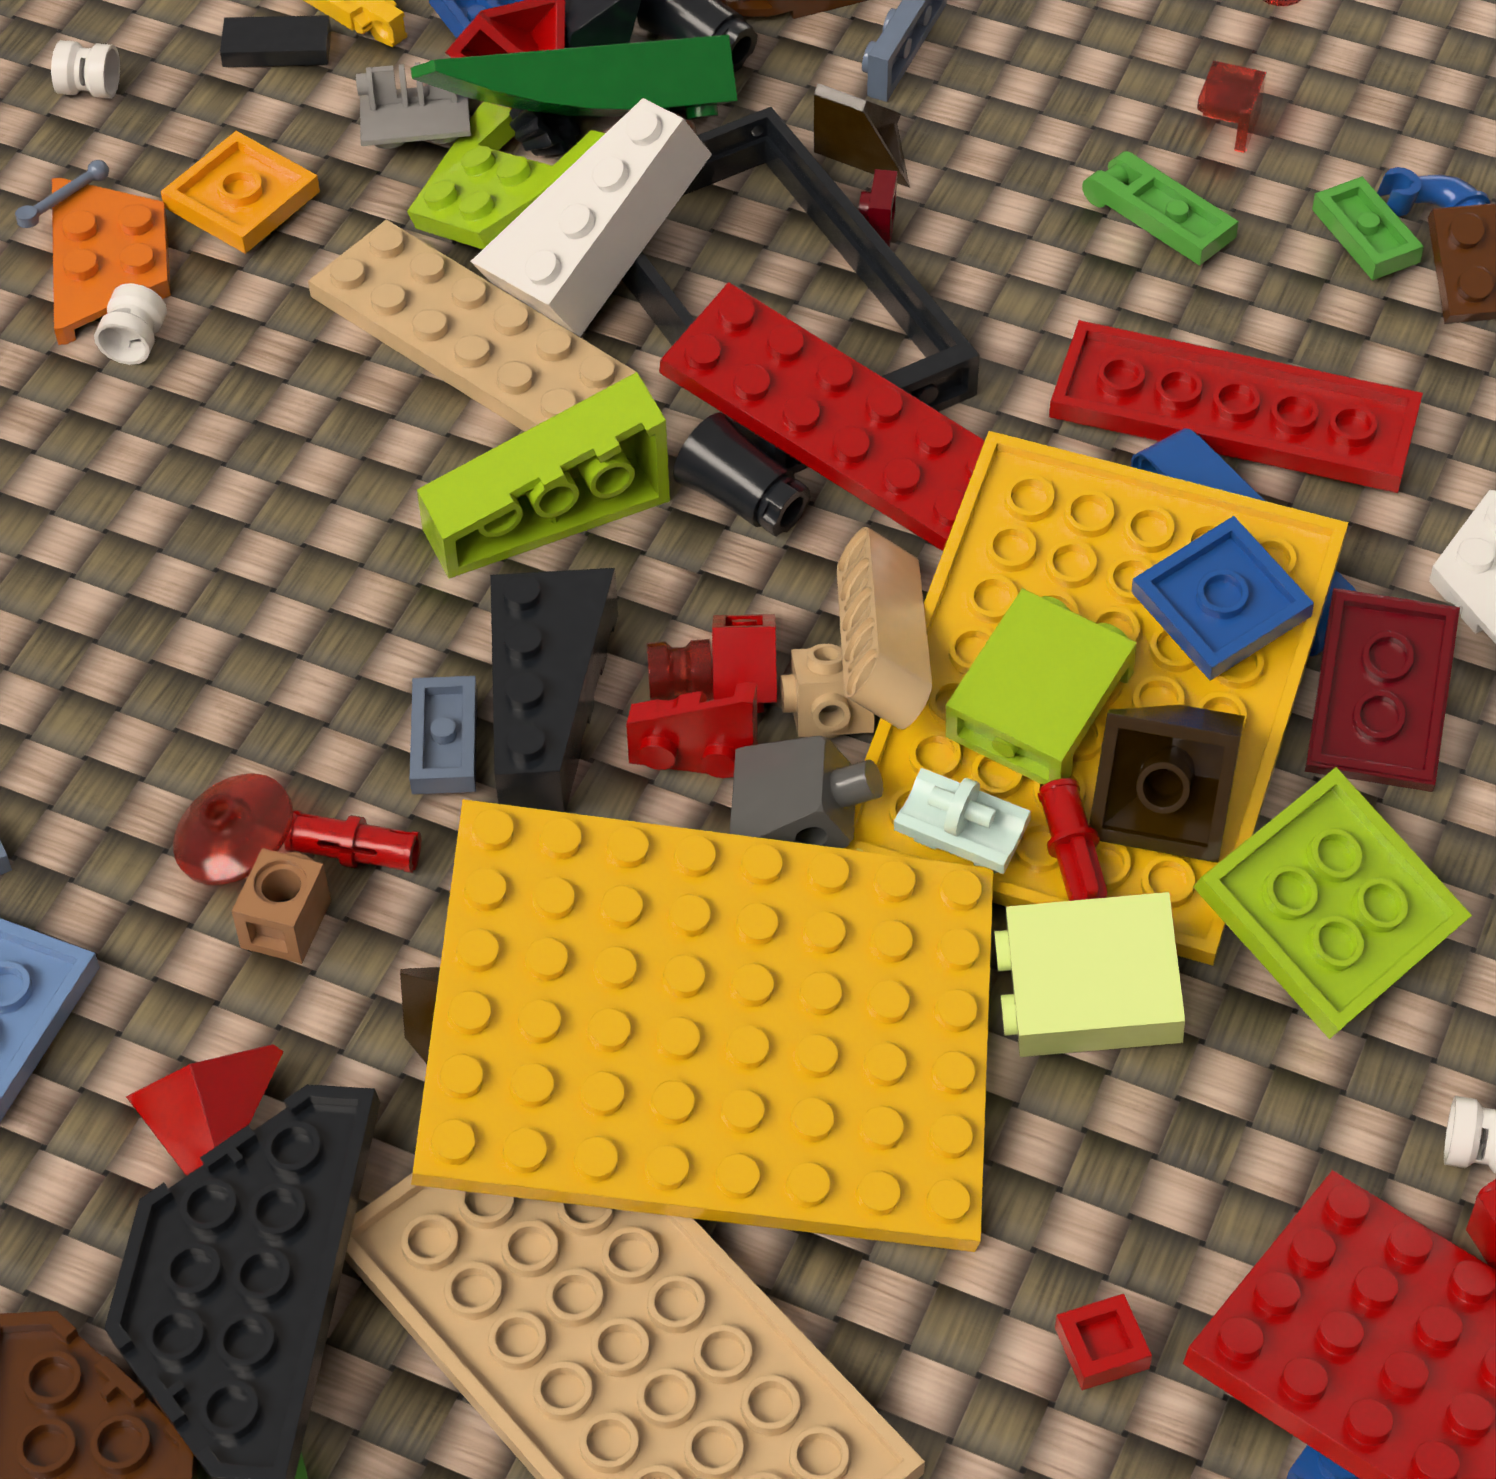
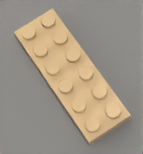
(463, 328)

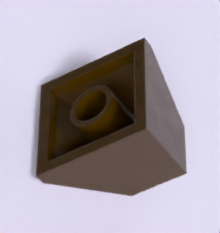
(1166, 779)

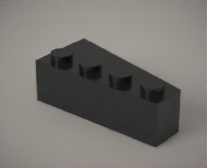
(545, 672)

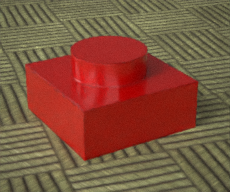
(1103, 1341)

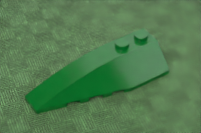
(596, 79)

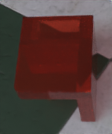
(1233, 96)

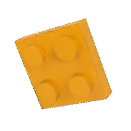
(240, 191)

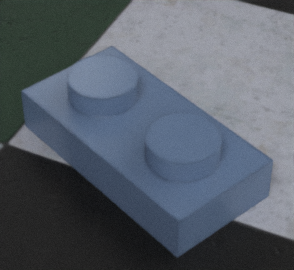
(443, 735)

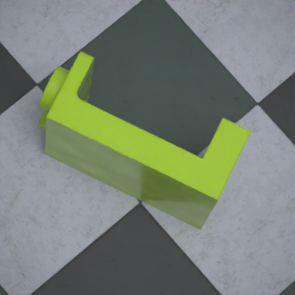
(1038, 687)

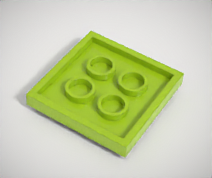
(1332, 902)

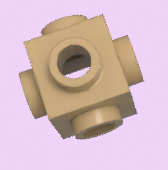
(817, 695)

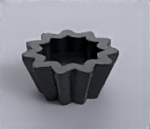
(544, 132)

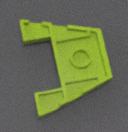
(485, 189)

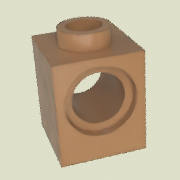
(276, 926)

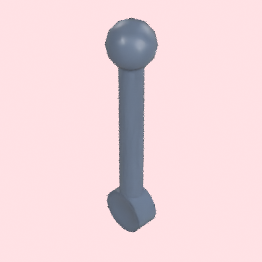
(28, 216)

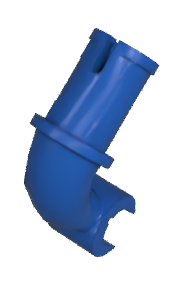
(1440, 190)

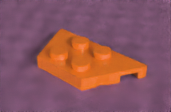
(99, 244)

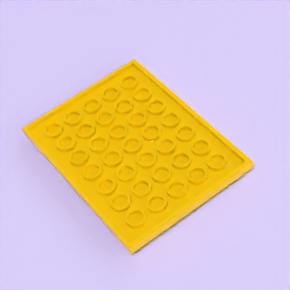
(1081, 536)
(710, 1028)

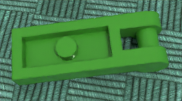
(1161, 207)

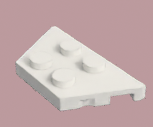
(1468, 569)

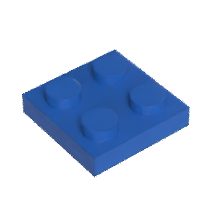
(1222, 597)

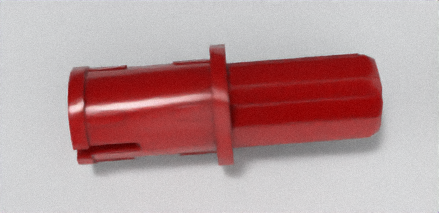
(1072, 840)

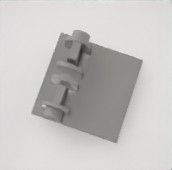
(407, 114)

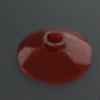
(230, 826)

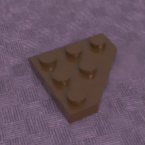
(77, 1411)

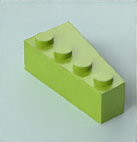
(551, 481)

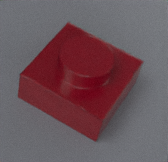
(880, 204)

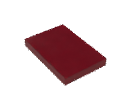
(1383, 689)

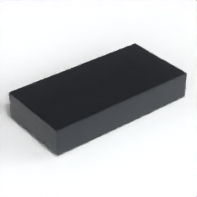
(275, 41)

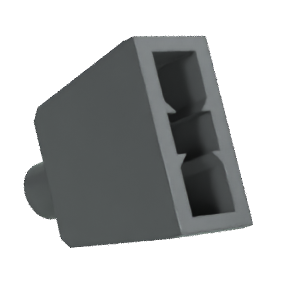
(800, 791)

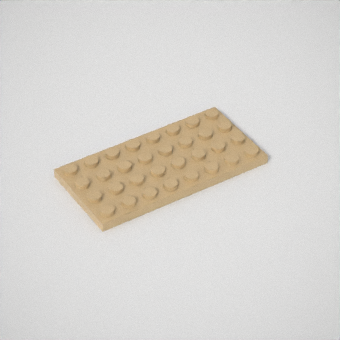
(614, 1342)

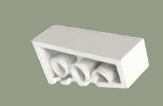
(596, 217)

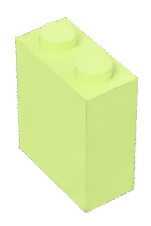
(1091, 975)

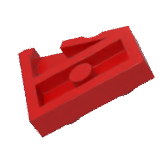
(693, 732)

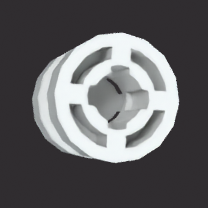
(85, 69)
(130, 324)
(1464, 1134)

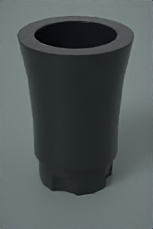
(698, 19)
(740, 475)

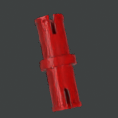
(354, 841)

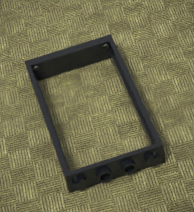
(951, 362)

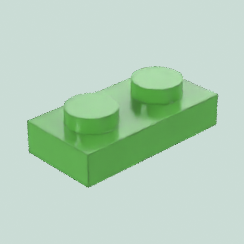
(1367, 228)

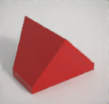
(513, 29)
(205, 1102)

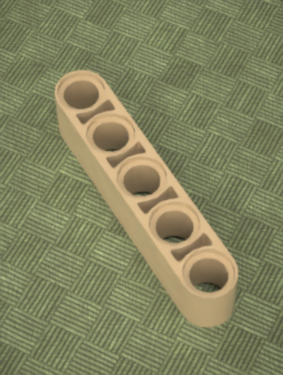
(883, 629)

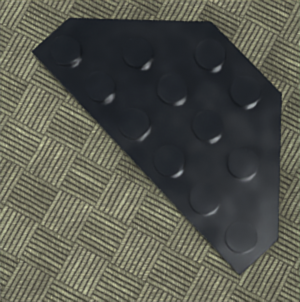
(240, 1278)

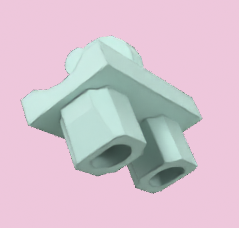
(962, 820)

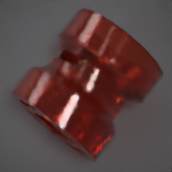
(679, 669)

